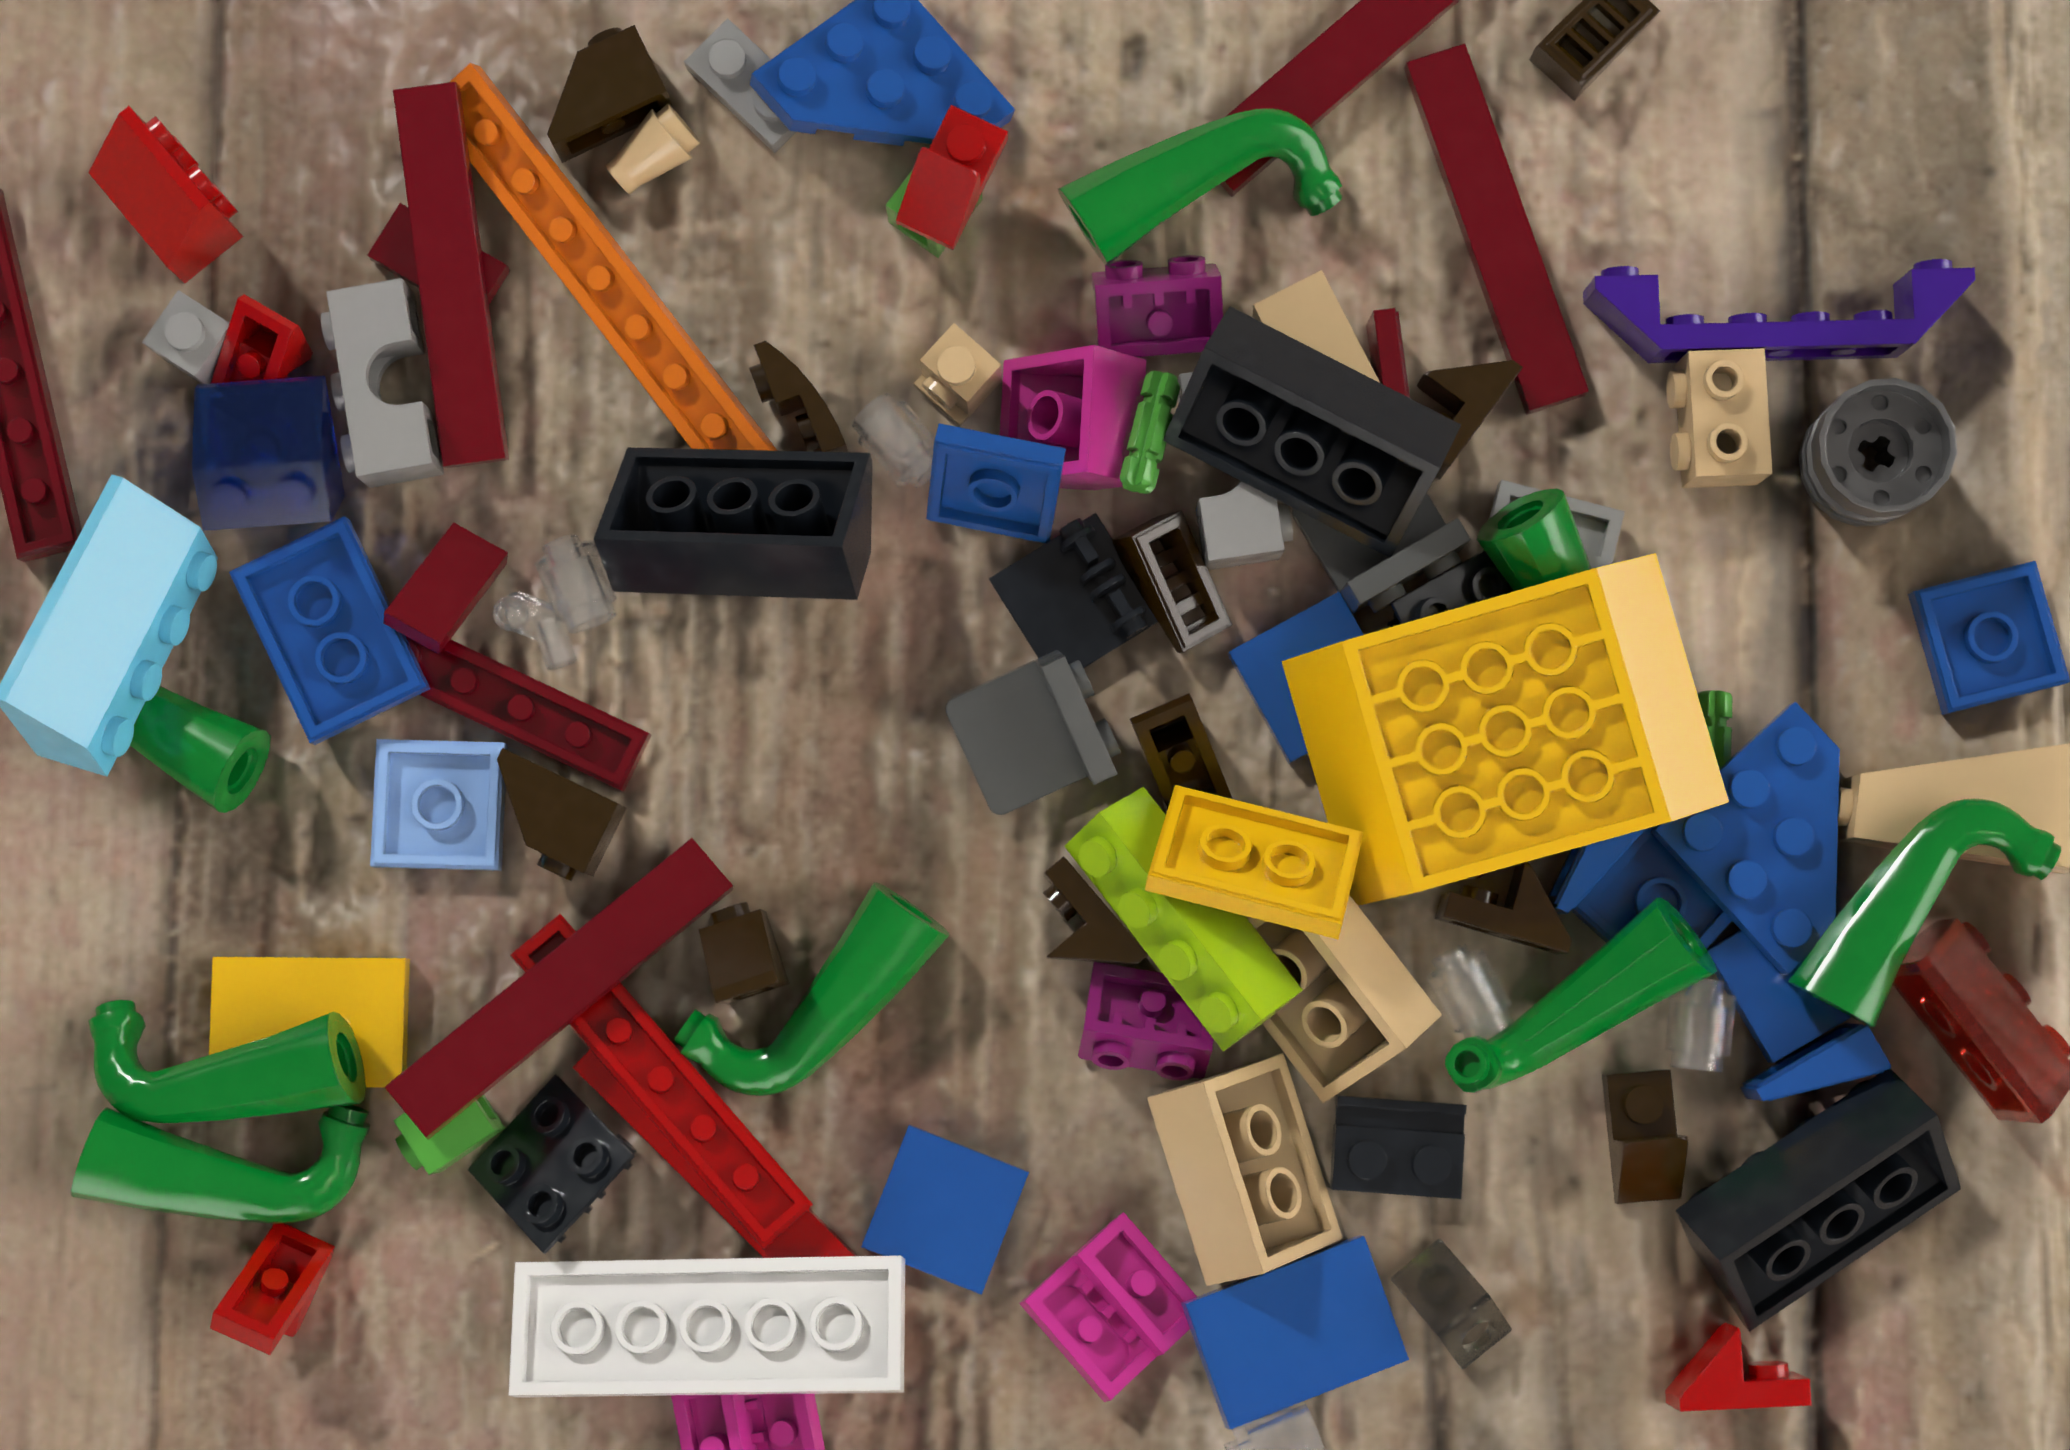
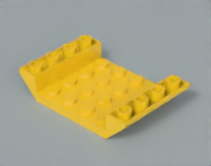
(1507, 729)

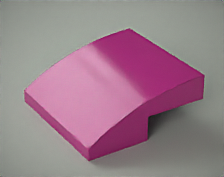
(1112, 1307)
(748, 1422)

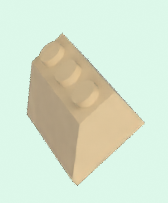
(1353, 1006)
(1245, 1170)

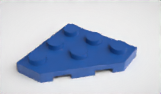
(877, 74)
(1776, 840)

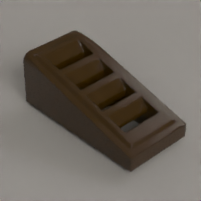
(1564, 68)
(1145, 571)

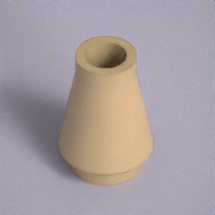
(653, 149)

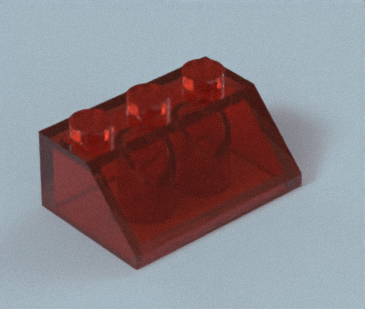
(1984, 1022)

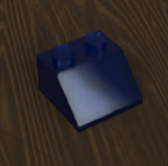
(265, 453)

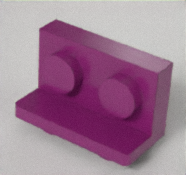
(1157, 307)
(1142, 1024)

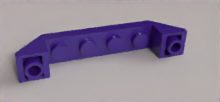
(1632, 310)

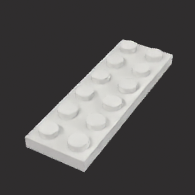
(708, 1327)

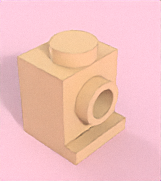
(958, 374)

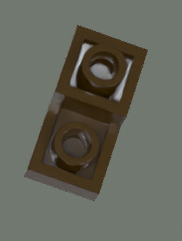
(786, 384)

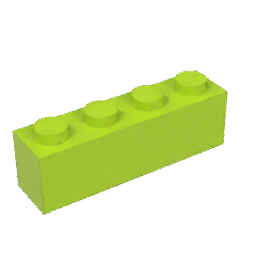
(1203, 951)

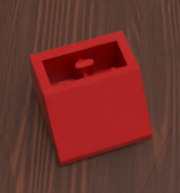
(164, 194)

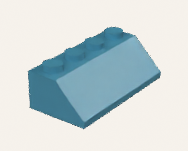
(107, 629)

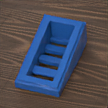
(1585, 868)
(1833, 1059)

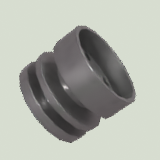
(1912, 446)

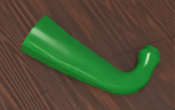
(1149, 186)
(1534, 540)
(202, 748)
(1872, 934)
(864, 971)
(1632, 971)
(280, 1074)
(163, 1172)

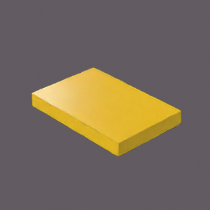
(1255, 861)
(272, 994)

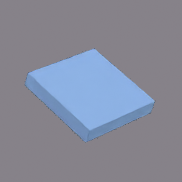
(438, 805)

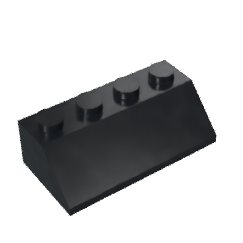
(1310, 431)
(738, 523)
(1820, 1197)

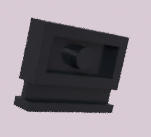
(1398, 1147)

